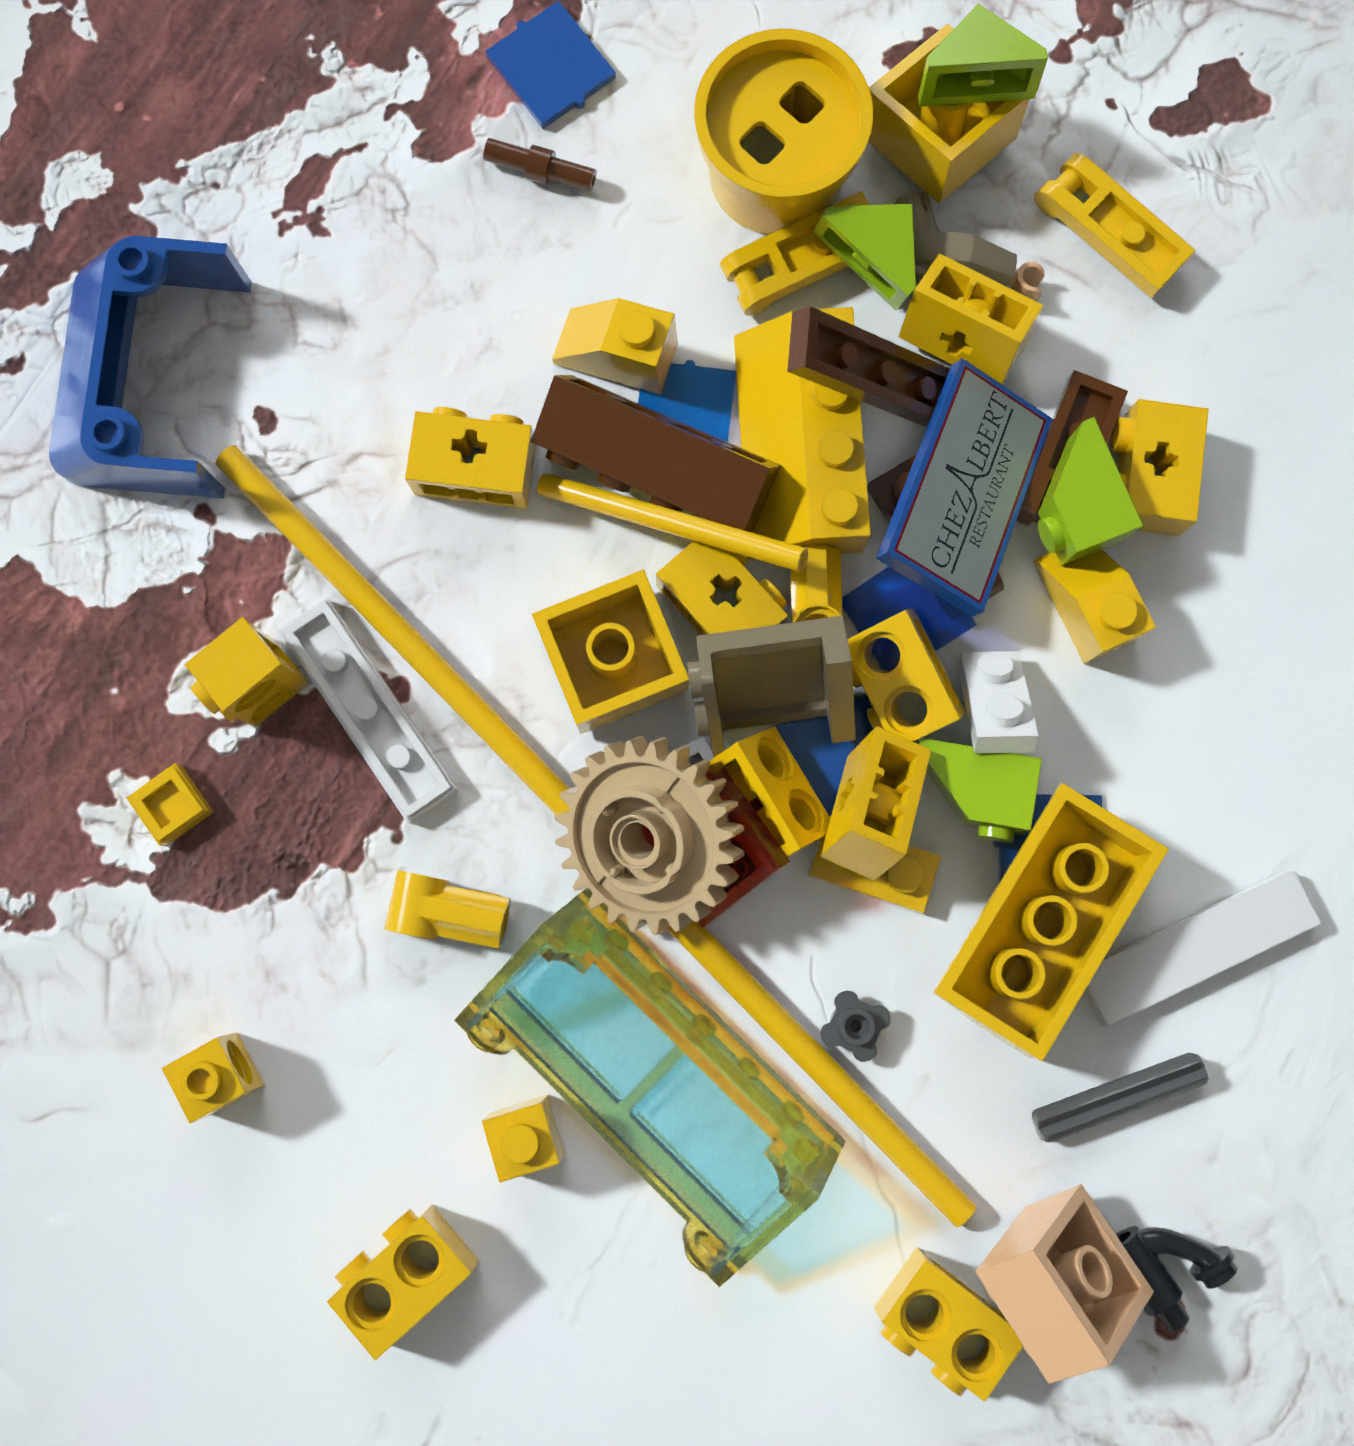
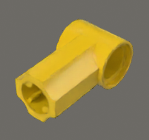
(818, 588)
(433, 908)

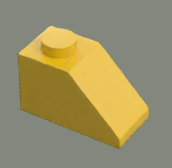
(619, 343)
(1095, 602)

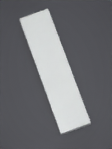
(368, 710)
(1200, 946)

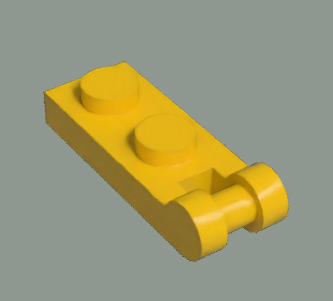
(1114, 224)
(792, 255)

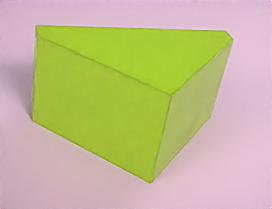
(982, 63)
(875, 245)

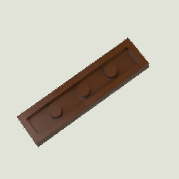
(864, 365)

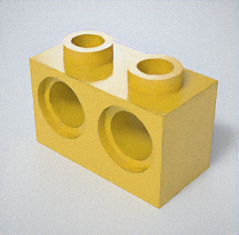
(916, 672)
(244, 674)
(776, 789)
(411, 1288)
(956, 1315)

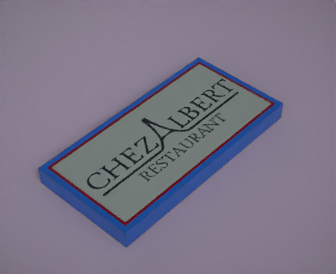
(965, 488)

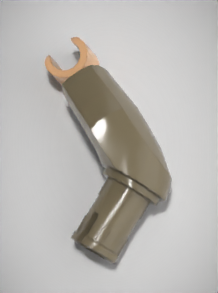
(967, 250)

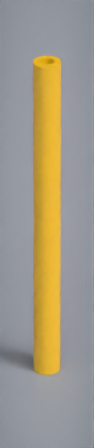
(674, 522)

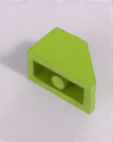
(1086, 499)
(986, 788)

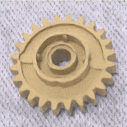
(689, 829)

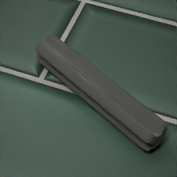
(1119, 1097)

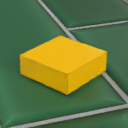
(170, 805)

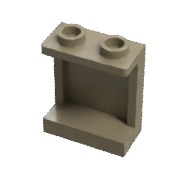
(774, 678)

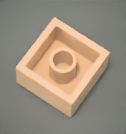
(1065, 1284)

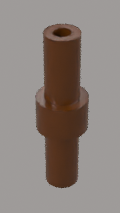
(539, 164)

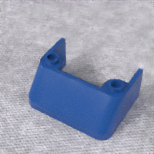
(91, 433)

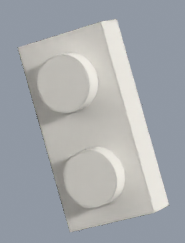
(997, 702)

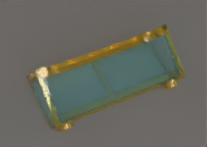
(659, 1082)

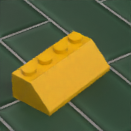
(813, 437)
(1050, 922)

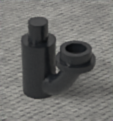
(1209, 1265)

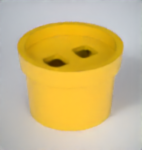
(803, 95)

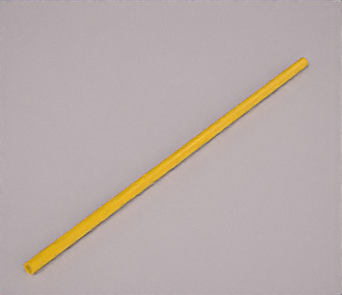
(547, 787)

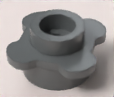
(838, 1030)

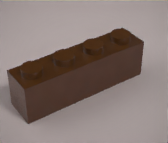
(652, 453)

